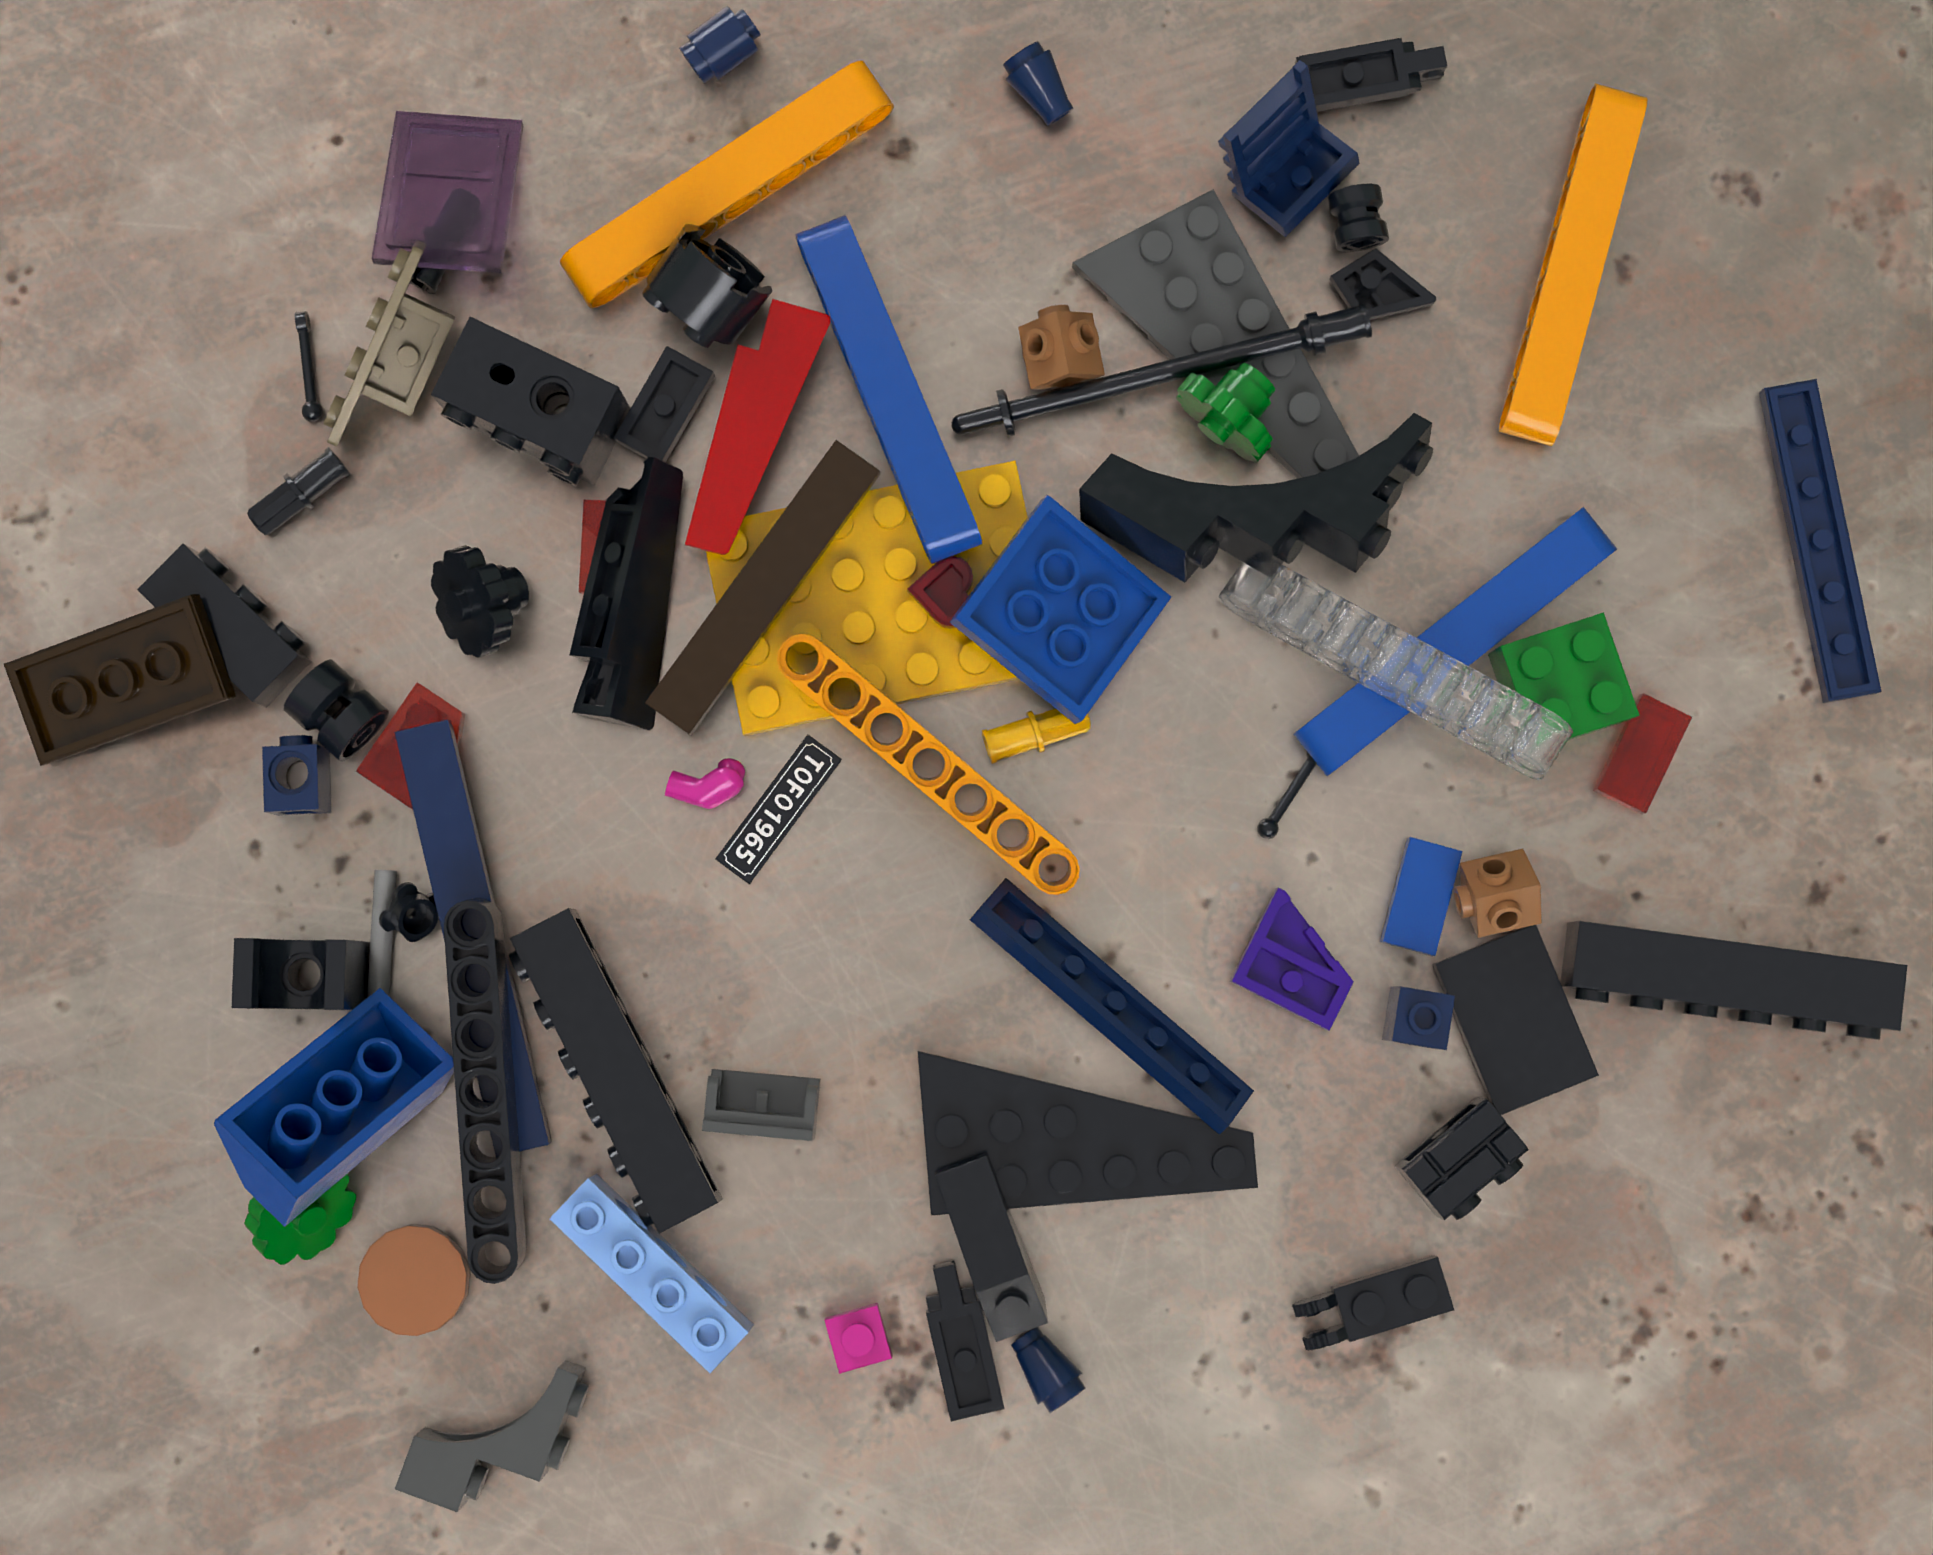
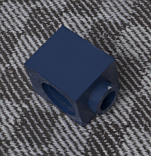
(313, 795)
(1418, 1017)

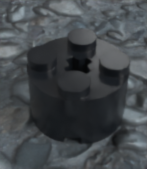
(706, 287)

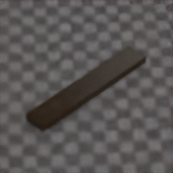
(763, 587)

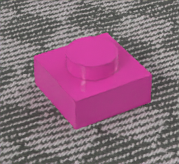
(858, 1338)

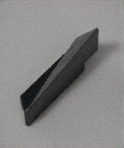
(628, 599)

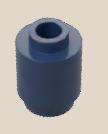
(720, 44)

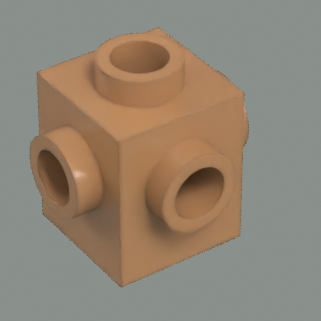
(1060, 348)
(1499, 893)

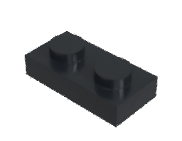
(664, 405)

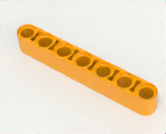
(728, 182)
(1573, 265)
(945, 785)

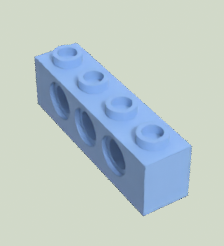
(652, 1272)

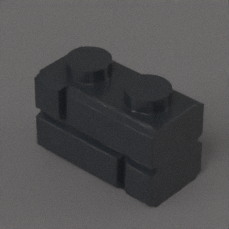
(1463, 1160)

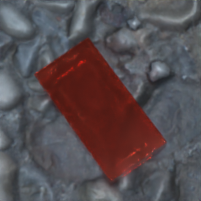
(1642, 754)

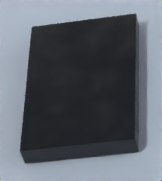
(1515, 1019)

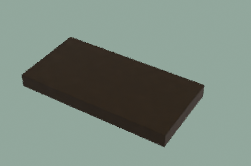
(120, 679)

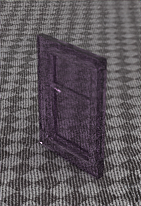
(450, 189)

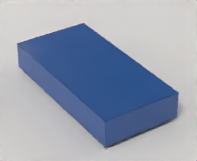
(1421, 896)

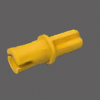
(1031, 734)

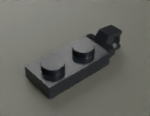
(1371, 72)
(962, 1347)

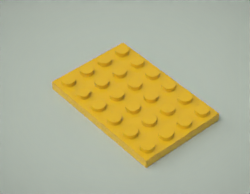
(863, 609)

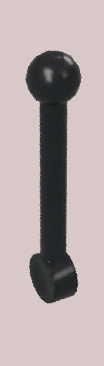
(311, 409)
(1269, 826)

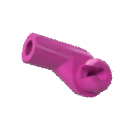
(711, 789)

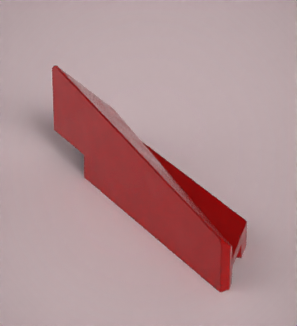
(751, 420)

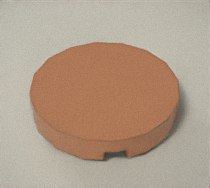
(413, 1280)

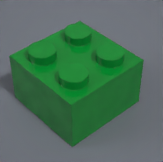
(1570, 673)

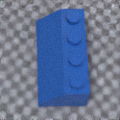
(332, 1105)

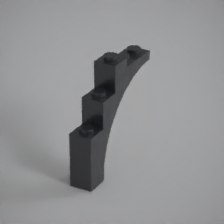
(1263, 525)

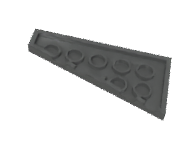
(1199, 290)

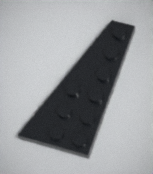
(1070, 1143)

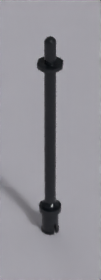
(1310, 334)

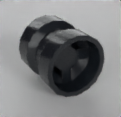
(1358, 217)

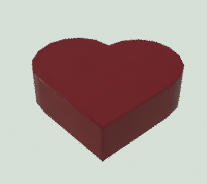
(943, 589)

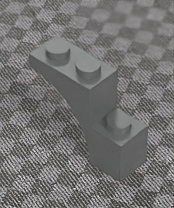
(448, 1466)

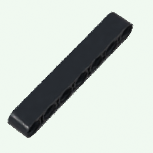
(474, 1114)

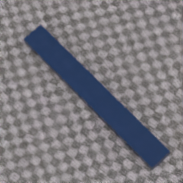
(460, 874)

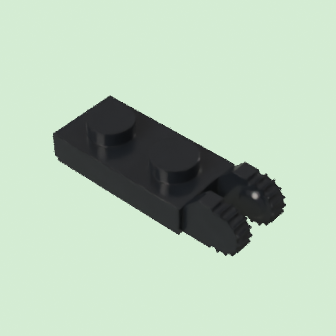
(1379, 1302)

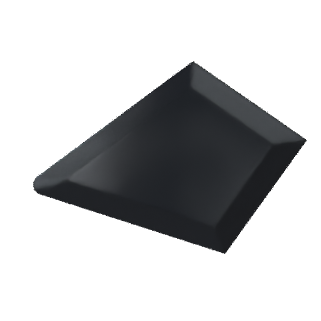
(1380, 286)

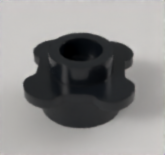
(419, 922)

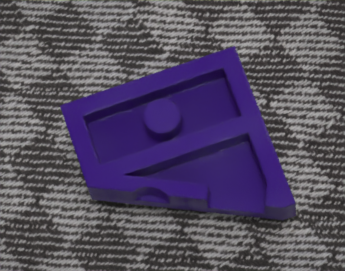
(1292, 965)

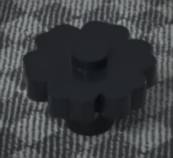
(477, 599)

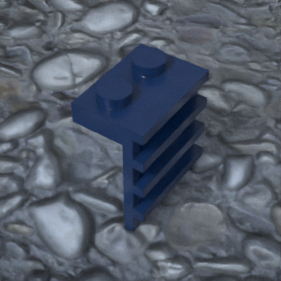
(1283, 154)

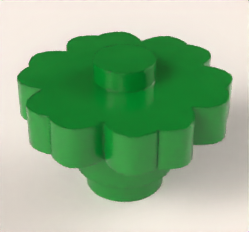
(1231, 409)
(308, 1232)

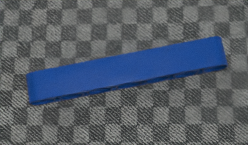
(889, 390)
(1465, 633)

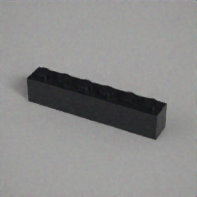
(1733, 977)
(615, 1070)

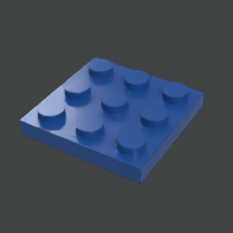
(1061, 609)

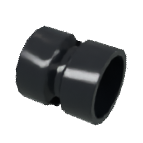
(322, 697)

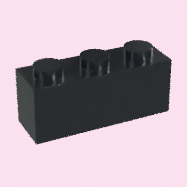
(254, 651)

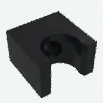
(269, 970)

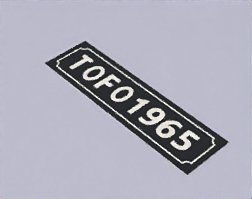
(778, 809)

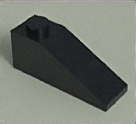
(992, 1247)

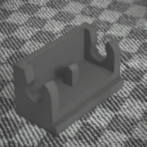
(761, 1104)

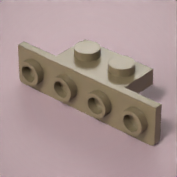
(400, 353)

